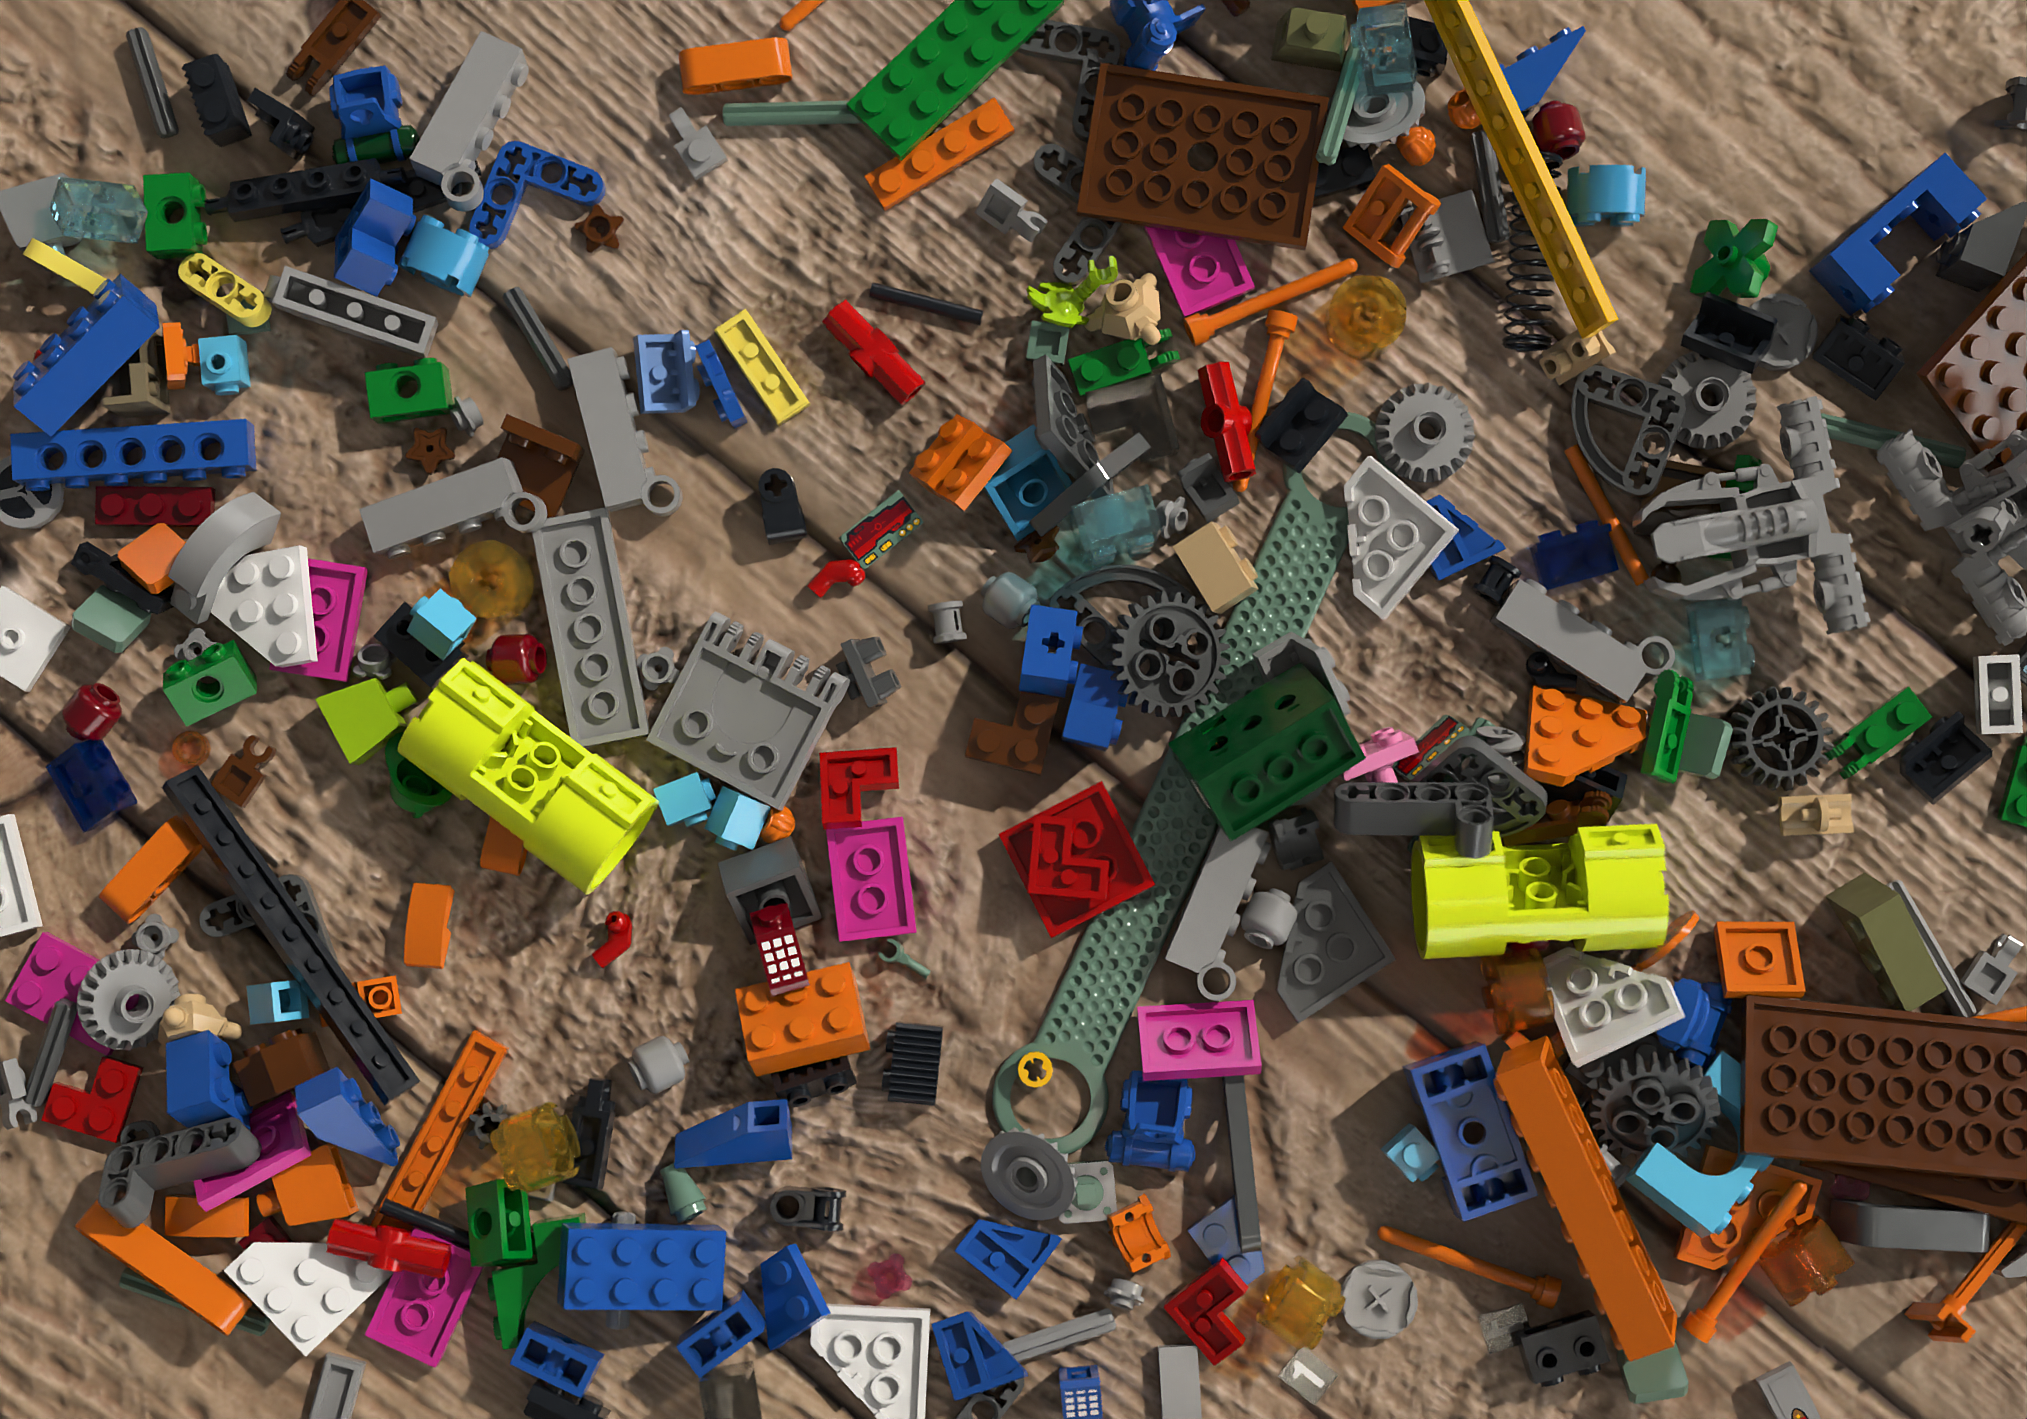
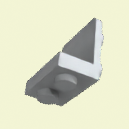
(1291, 650)

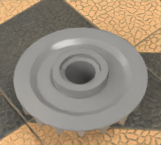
(1382, 116)
(1703, 424)
(1404, 446)
(109, 986)
(1028, 1174)

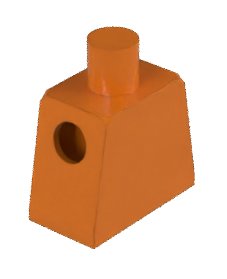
(311, 1189)

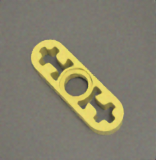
(63, 266)
(230, 303)

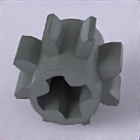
(481, 1121)

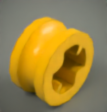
(1046, 1065)

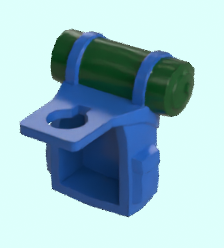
(369, 117)

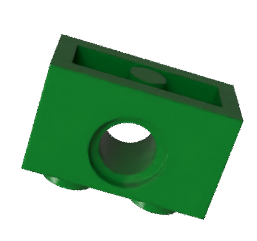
(161, 197)
(430, 400)
(199, 700)
(498, 1224)

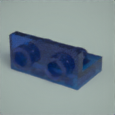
(1575, 556)
(91, 783)

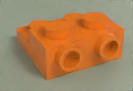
(959, 462)

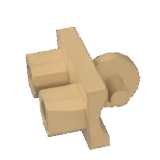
(1574, 355)
(1815, 814)

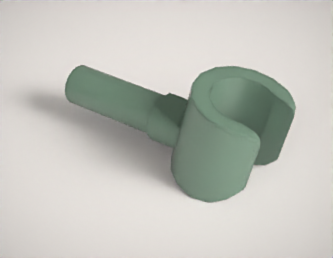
(905, 960)

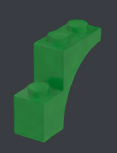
(515, 1283)

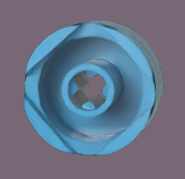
(1606, 193)
(445, 257)

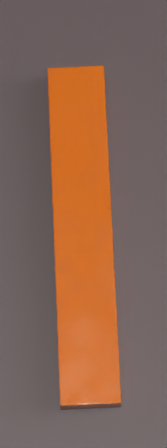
(444, 1126)

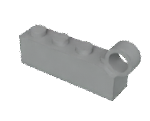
(467, 118)
(352, 311)
(613, 434)
(449, 506)
(1575, 643)
(1213, 906)

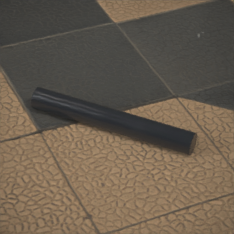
(926, 303)
(425, 1222)

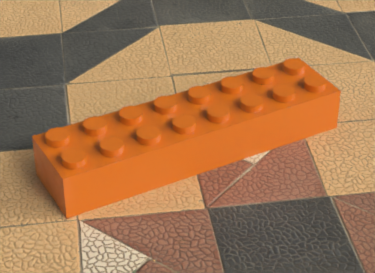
(1586, 1199)

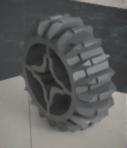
(1777, 724)

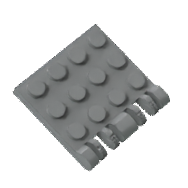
(743, 716)

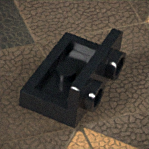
(1730, 333)
(1943, 758)
(555, 1403)

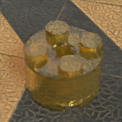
(1359, 296)
(470, 575)
(536, 1148)
(1301, 1304)

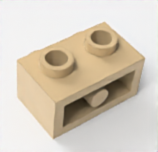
(1217, 567)

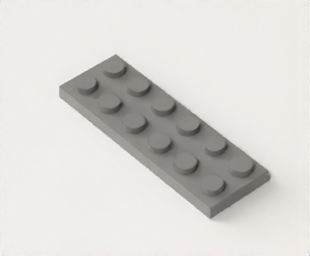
(590, 628)

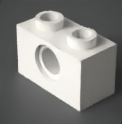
(1997, 694)

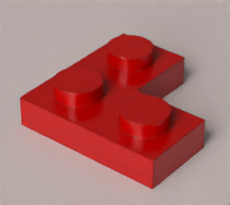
(846, 775)
(1055, 871)
(102, 1110)
(1200, 1311)

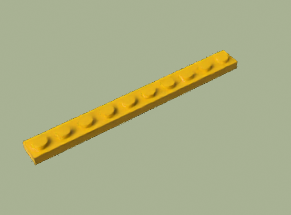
(1523, 165)

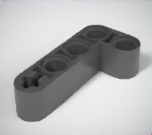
(1418, 809)
(169, 1160)
(1909, 1226)

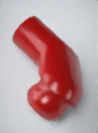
(836, 571)
(618, 938)

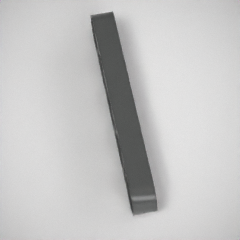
(1242, 1163)

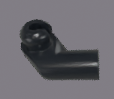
(1546, 676)

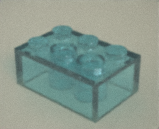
(1115, 526)

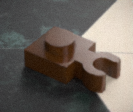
(240, 776)

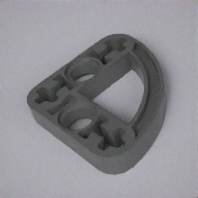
(1645, 410)
(1105, 575)
(1478, 770)

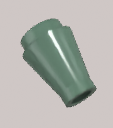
(682, 1193)

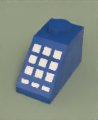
(1081, 1392)

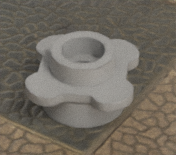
(466, 415)
(1172, 516)
(196, 639)
(374, 662)
(648, 664)
(154, 924)
(1124, 1294)

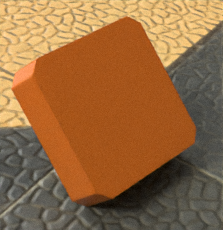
(177, 355)
(151, 557)

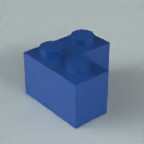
(370, 237)
(1094, 709)
(200, 1082)

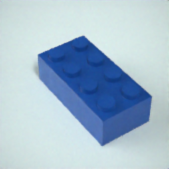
(84, 354)
(641, 1266)

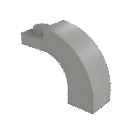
(215, 547)

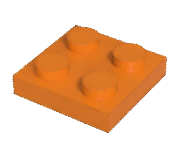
(1759, 959)

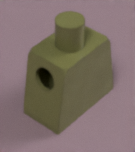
(1311, 39)

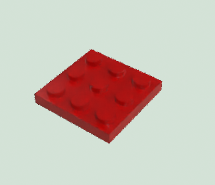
(1096, 835)

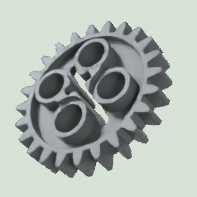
(1179, 621)
(1653, 1105)

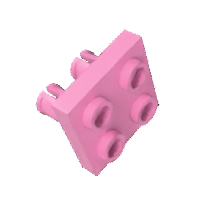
(1381, 754)

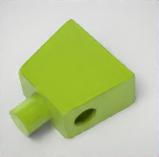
(366, 716)

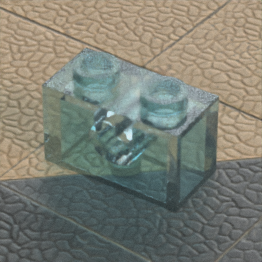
(1394, 66)
(98, 210)
(1714, 659)

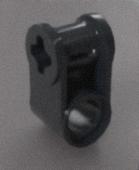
(781, 514)
(812, 1207)

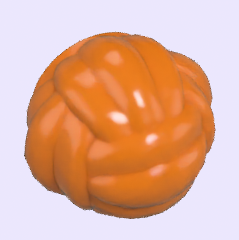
(1462, 111)
(1418, 146)
(777, 825)

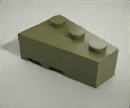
(1887, 942)

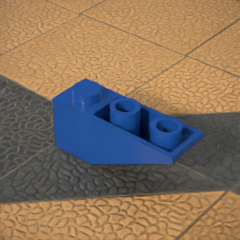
(1538, 68)
(341, 1116)
(742, 1135)

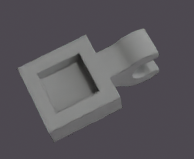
(698, 148)
(1005, 211)
(1989, 973)
(11, 1093)

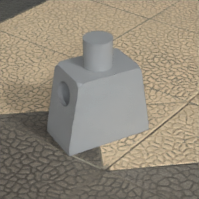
(29, 217)

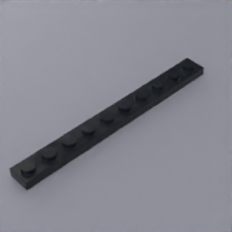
(290, 934)

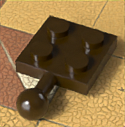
(1674, 475)

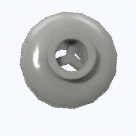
(1009, 599)
(1268, 918)
(658, 1064)

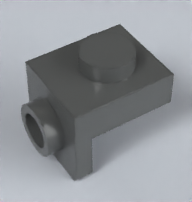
(1207, 487)

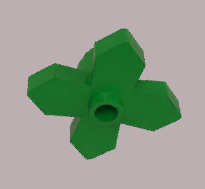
(1736, 258)

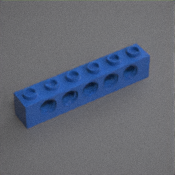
(33, 451)

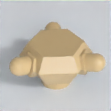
(1129, 310)
(192, 1016)

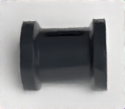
(1496, 580)

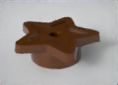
(599, 219)
(419, 451)
(1039, 548)

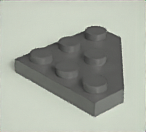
(1060, 426)
(1328, 946)

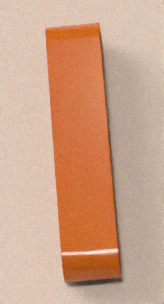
(167, 1269)

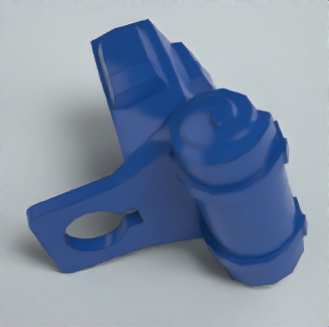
(1151, 29)
(1703, 1020)
(1153, 1125)

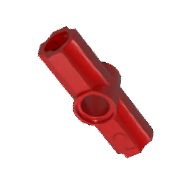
(873, 352)
(1226, 421)
(389, 1248)

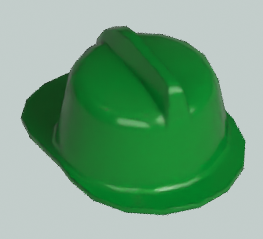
(410, 785)

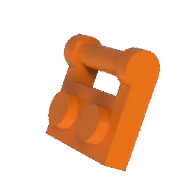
(1381, 208)

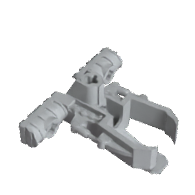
(1981, 517)
(1767, 526)

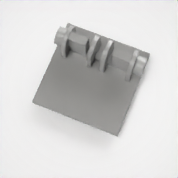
(1449, 239)

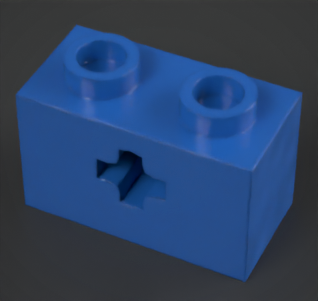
(1046, 671)
(721, 1334)
(557, 1359)

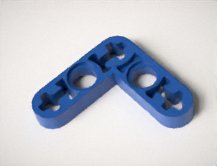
(529, 174)

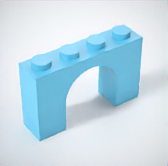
(1692, 1197)

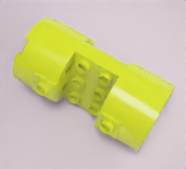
(527, 775)
(1595, 889)

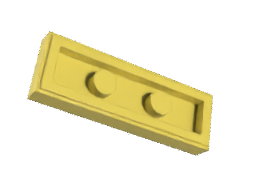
(762, 367)

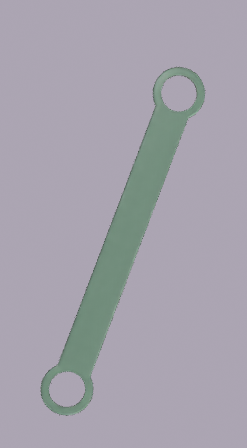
(1173, 823)

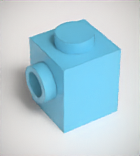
(224, 364)
(440, 623)
(686, 799)
(736, 819)
(276, 1002)
(1412, 1154)

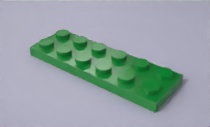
(945, 67)

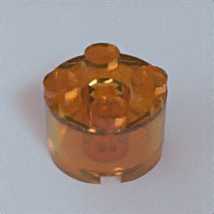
(1517, 990)
(1805, 1261)

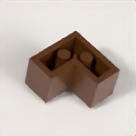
(1019, 746)
(281, 1066)

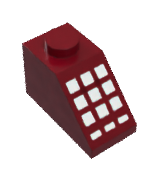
(779, 949)

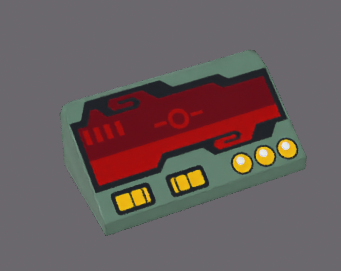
(881, 530)
(1430, 746)

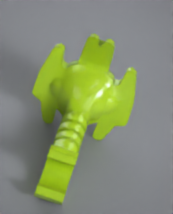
(1063, 303)

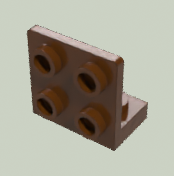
(541, 461)

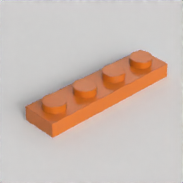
(940, 154)

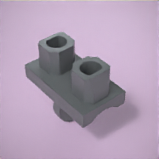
(873, 687)

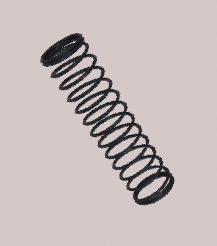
(1539, 341)

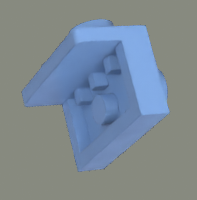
(666, 372)

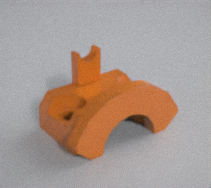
(1137, 1235)

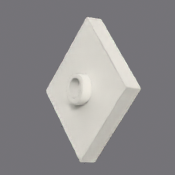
(26, 639)

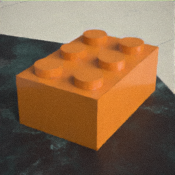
(803, 1023)

